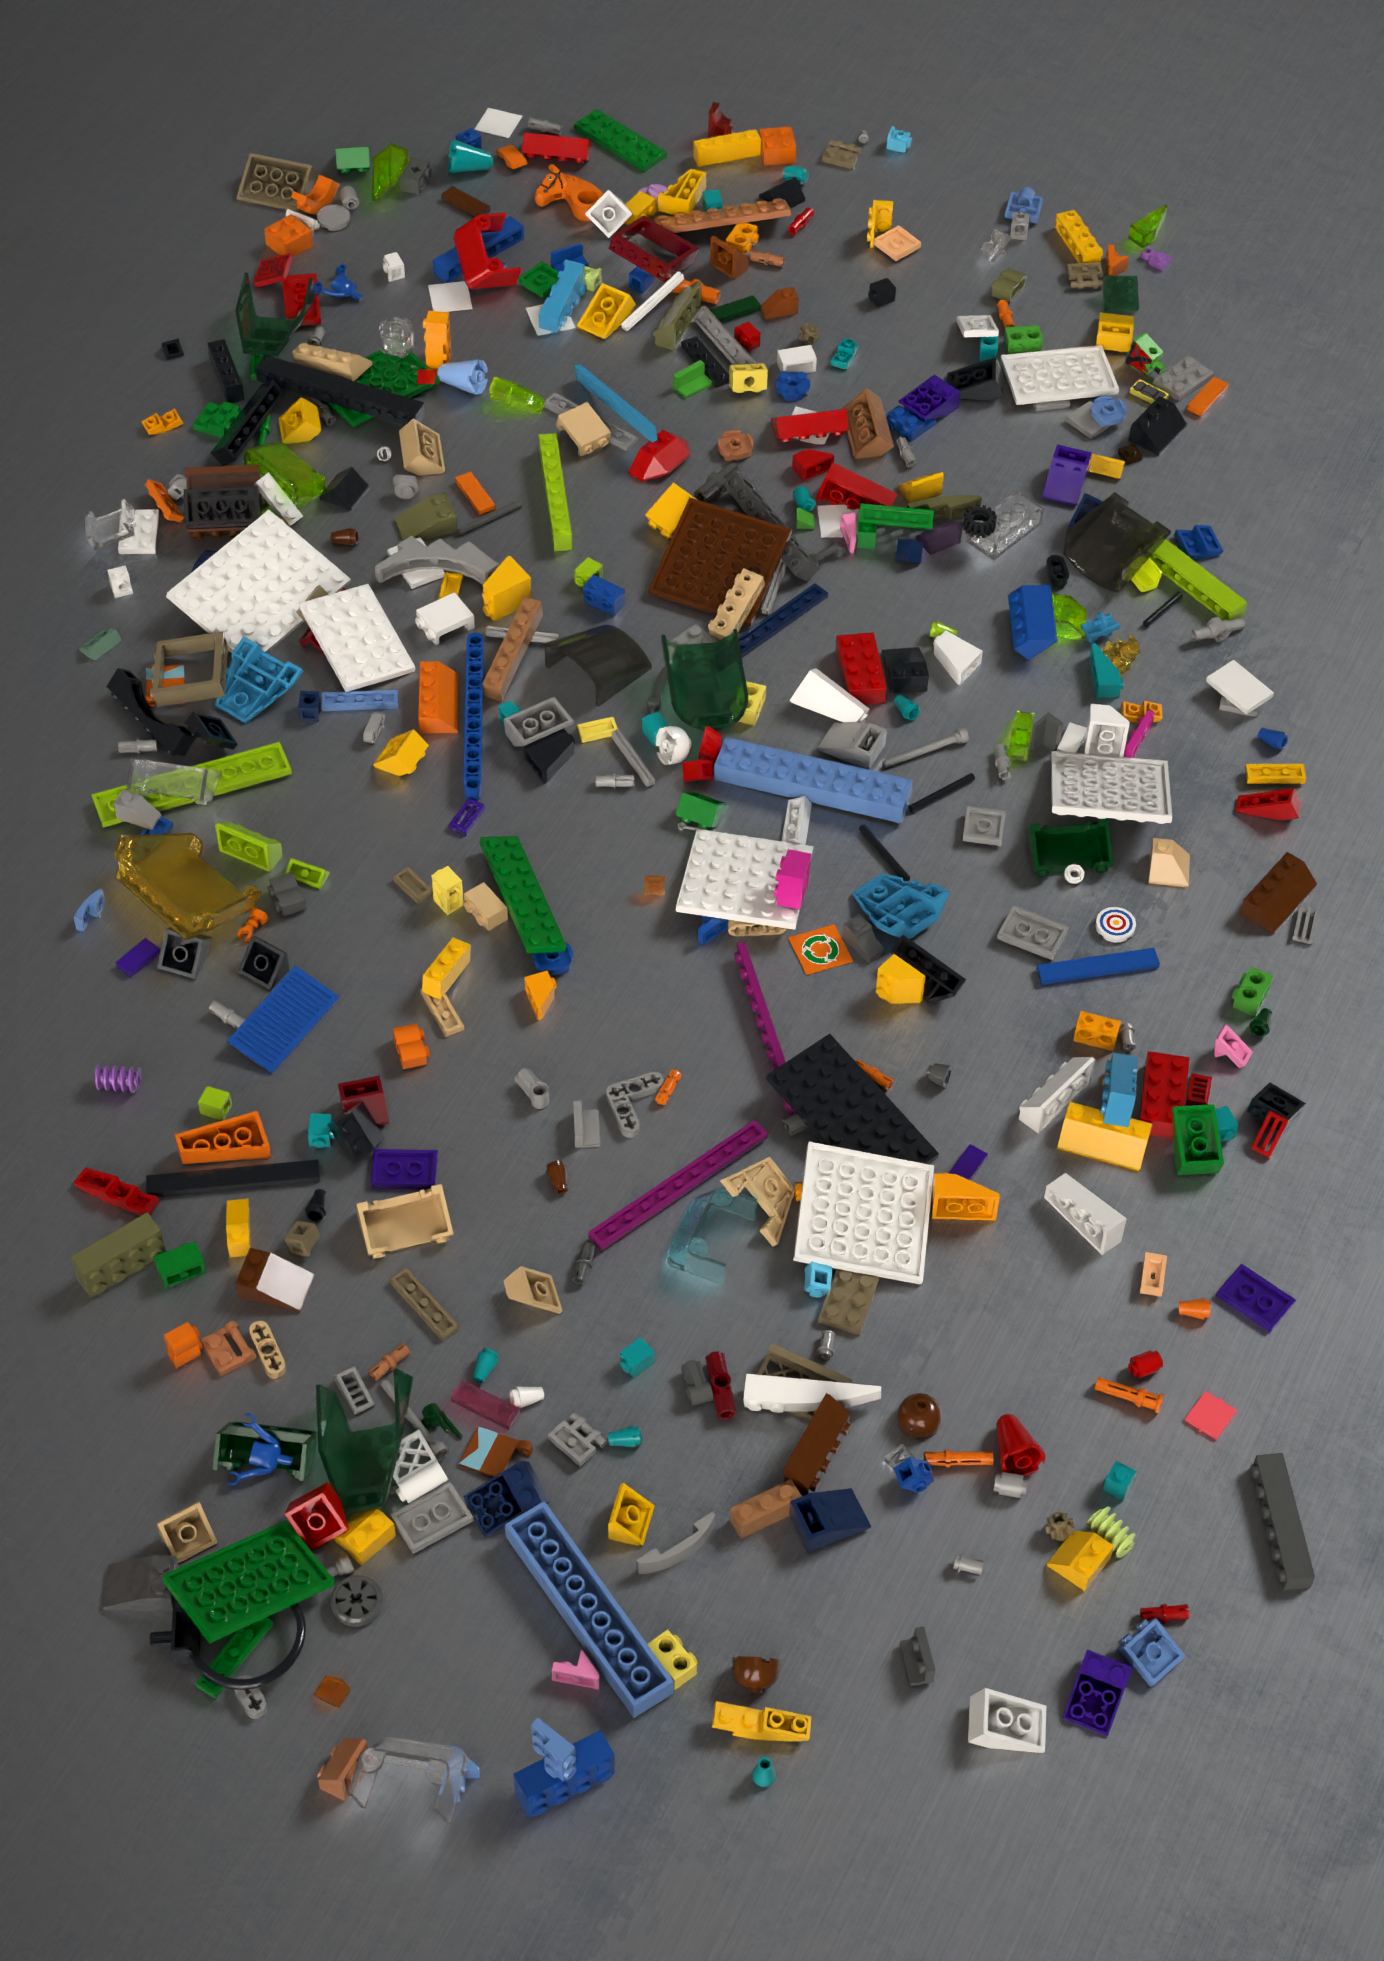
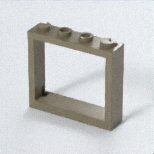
(193, 691)

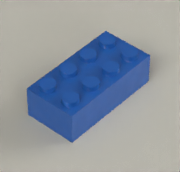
(539, 1790)

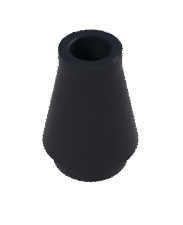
(317, 1206)

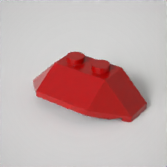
(660, 457)

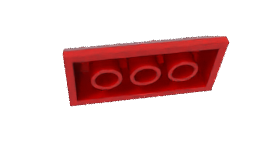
(556, 147)
(810, 424)

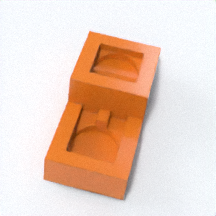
(512, 156)

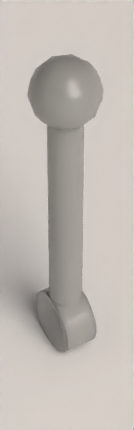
(681, 826)

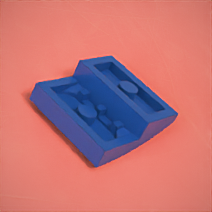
(1198, 542)

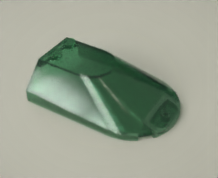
(706, 682)

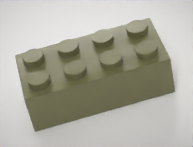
(118, 1255)

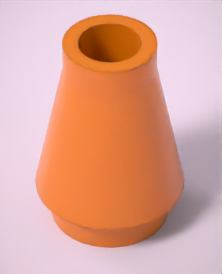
(1195, 1308)

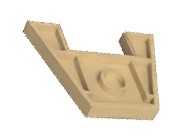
(770, 1189)

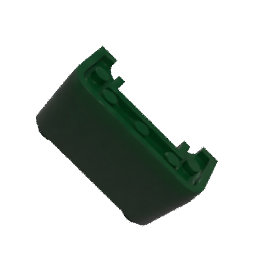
(1060, 846)

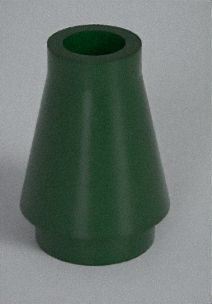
(1261, 1023)

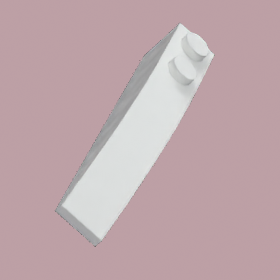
(797, 1394)

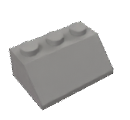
(536, 722)

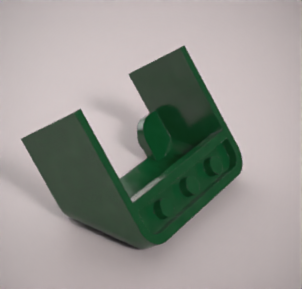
(236, 1441)

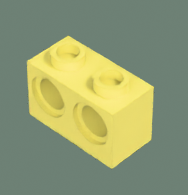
(756, 699)
(447, 890)
(675, 1657)

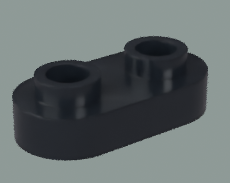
(1057, 570)

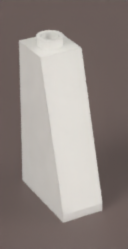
(829, 699)

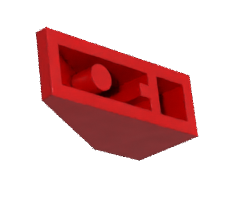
(1273, 804)

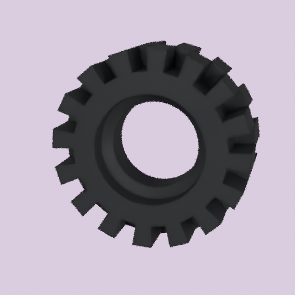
(979, 529)

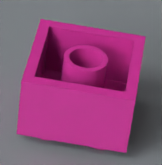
(793, 879)

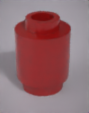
(1145, 1364)

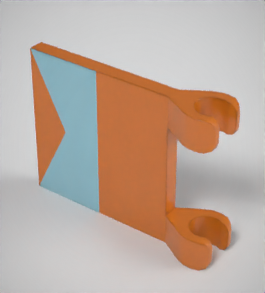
(173, 676)

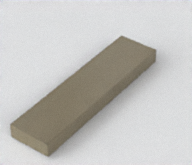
(424, 1304)

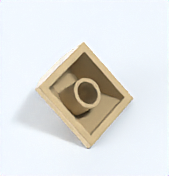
(1168, 863)
(533, 1289)

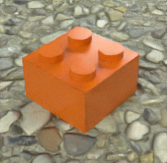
(777, 146)
(288, 236)

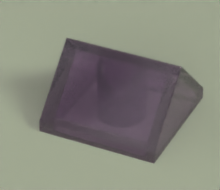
(941, 537)

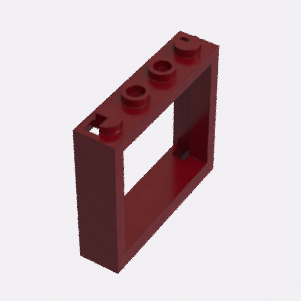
(685, 251)

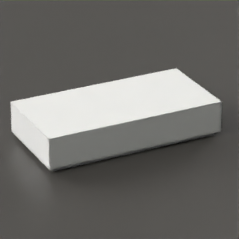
(1072, 738)

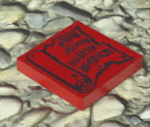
(273, 270)

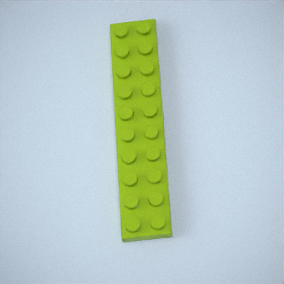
(236, 773)

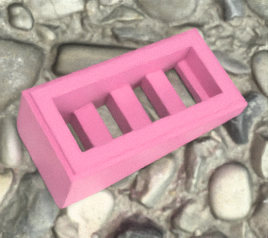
(848, 530)

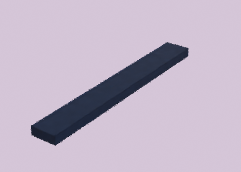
(781, 618)

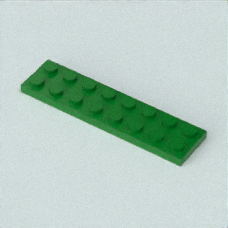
(522, 894)

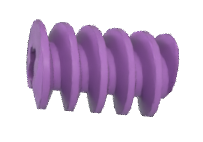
(117, 1079)

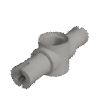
(1217, 629)

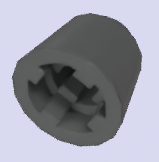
(940, 1074)

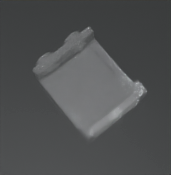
(110, 527)

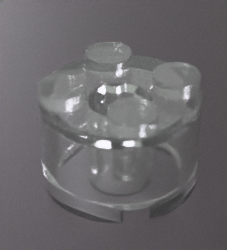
(397, 336)

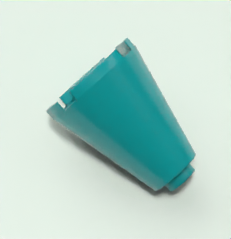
(467, 158)

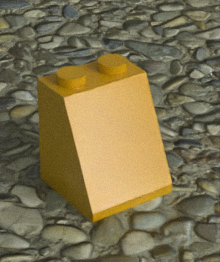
(668, 510)
(505, 589)

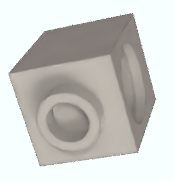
(1019, 225)

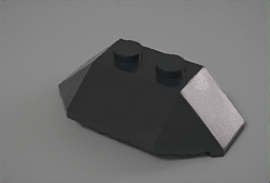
(940, 979)

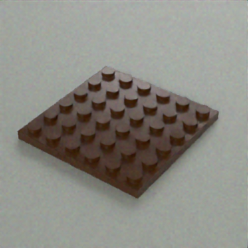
(709, 553)

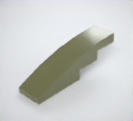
(948, 506)

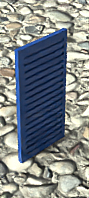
(283, 1019)

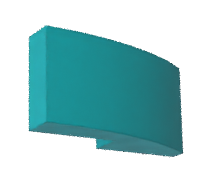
(845, 353)

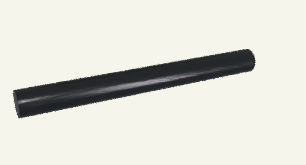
(942, 792)
(884, 853)

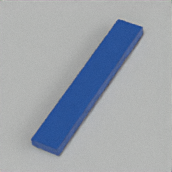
(1097, 966)

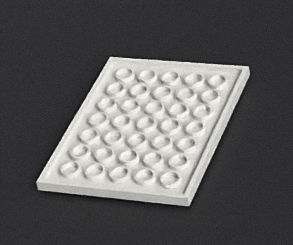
(256, 584)

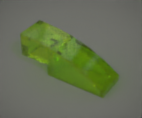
(515, 396)
(1021, 735)

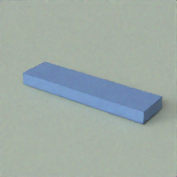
(359, 700)

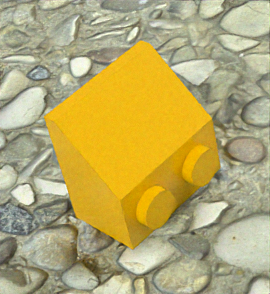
(300, 422)
(402, 753)
(899, 982)
(366, 1535)
(1081, 1558)

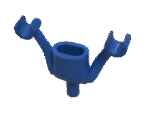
(341, 284)
(262, 1454)

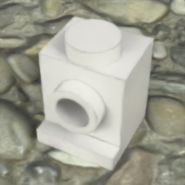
(393, 267)
(120, 581)

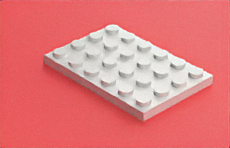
(1059, 374)
(357, 637)

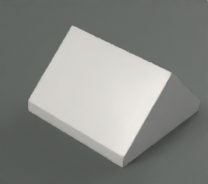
(608, 213)

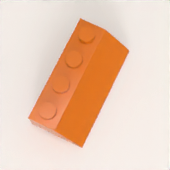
(438, 698)

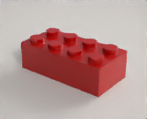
(861, 667)
(1162, 1089)

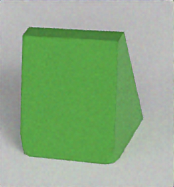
(804, 519)

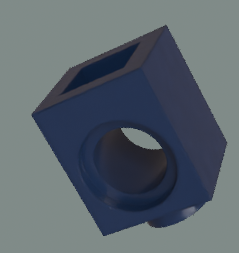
(309, 706)

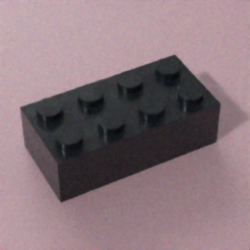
(221, 507)

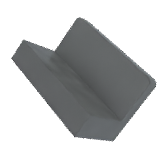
(1046, 732)

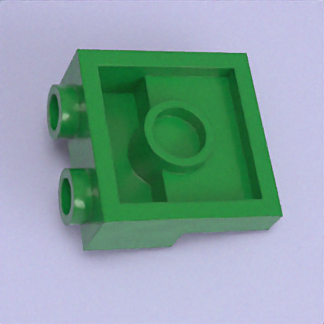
(216, 418)

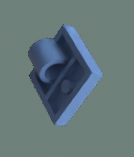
(1026, 203)

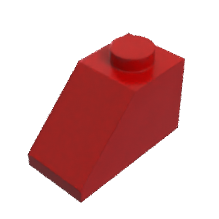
(811, 463)

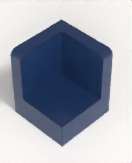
(909, 551)

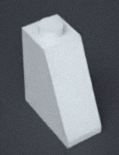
(956, 656)

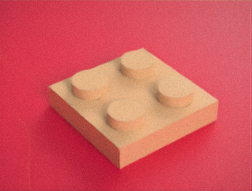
(897, 243)

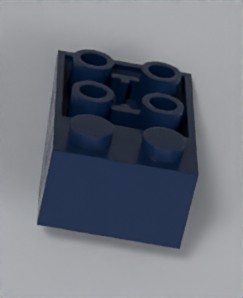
(506, 1497)
(827, 1517)

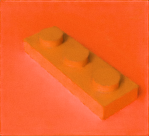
(164, 501)

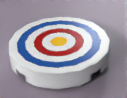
(1115, 924)

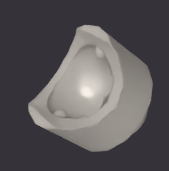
(176, 486)
(405, 486)

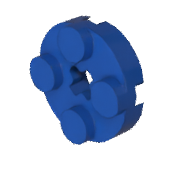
(798, 379)
(554, 966)

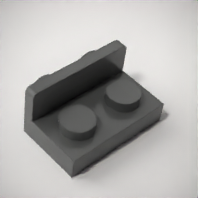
(918, 1658)

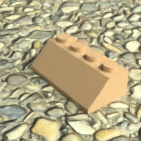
(331, 361)

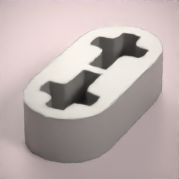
(374, 727)
(245, 1700)

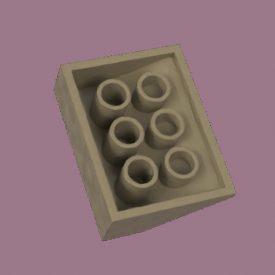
(273, 180)

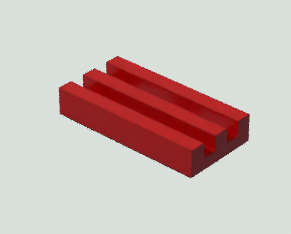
(1277, 1138)

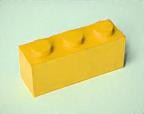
(446, 968)

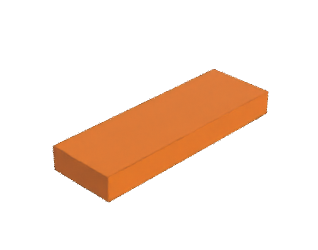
(1207, 396)
(475, 493)

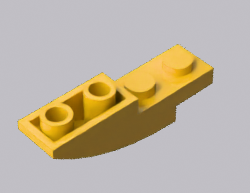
(761, 1724)

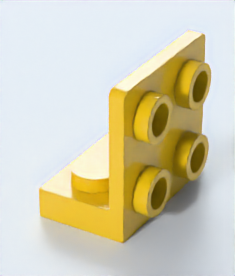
(881, 218)

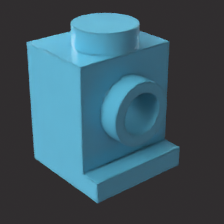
(898, 140)
(822, 1275)

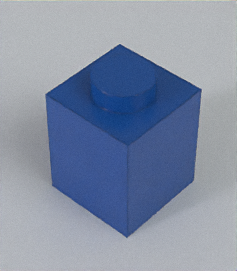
(640, 279)

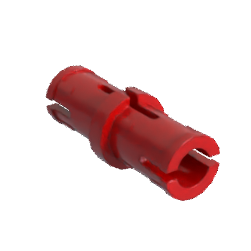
(801, 220)
(1165, 1613)

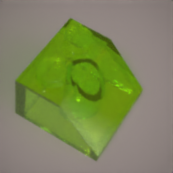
(1068, 616)

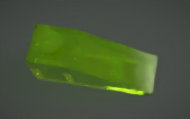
(1147, 228)

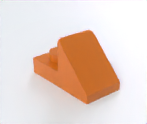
(1114, 263)

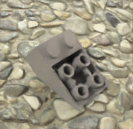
(854, 743)

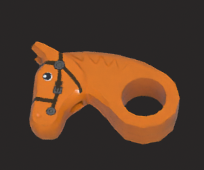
(577, 191)

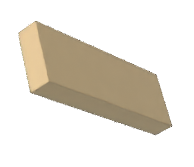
(444, 1014)

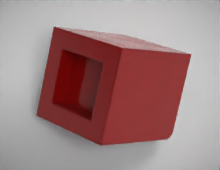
(698, 770)

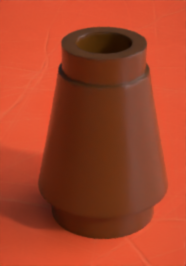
(346, 537)
(557, 1175)

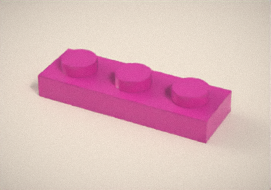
(1138, 736)

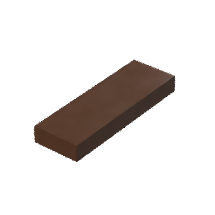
(465, 201)

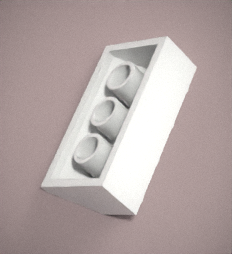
(1057, 1093)

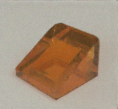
(332, 1691)

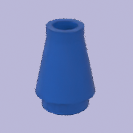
(1274, 738)

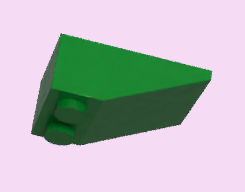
(1196, 1140)

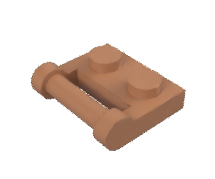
(222, 1353)

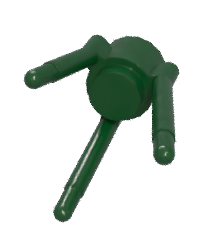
(435, 1417)

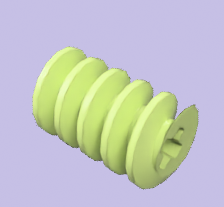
(1111, 1531)

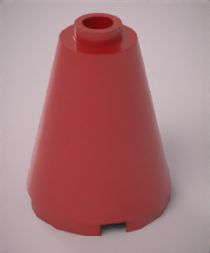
(1017, 1447)

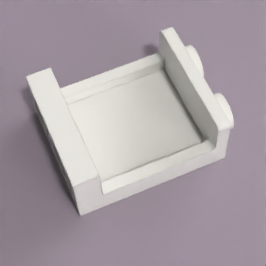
(444, 617)

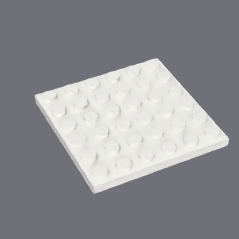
(1110, 787)
(736, 879)
(864, 1213)

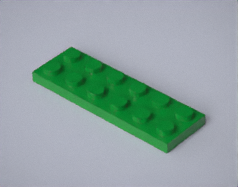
(620, 140)

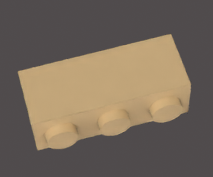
(421, 449)

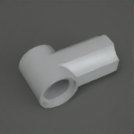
(534, 1088)

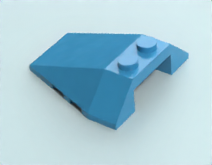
(254, 681)
(901, 905)

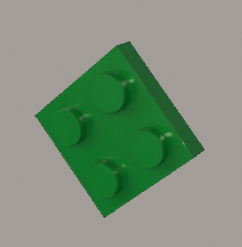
(539, 279)

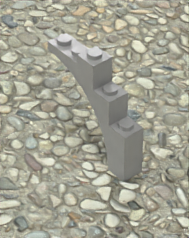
(438, 555)

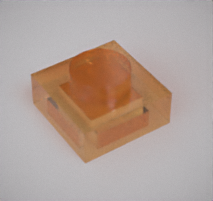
(654, 885)

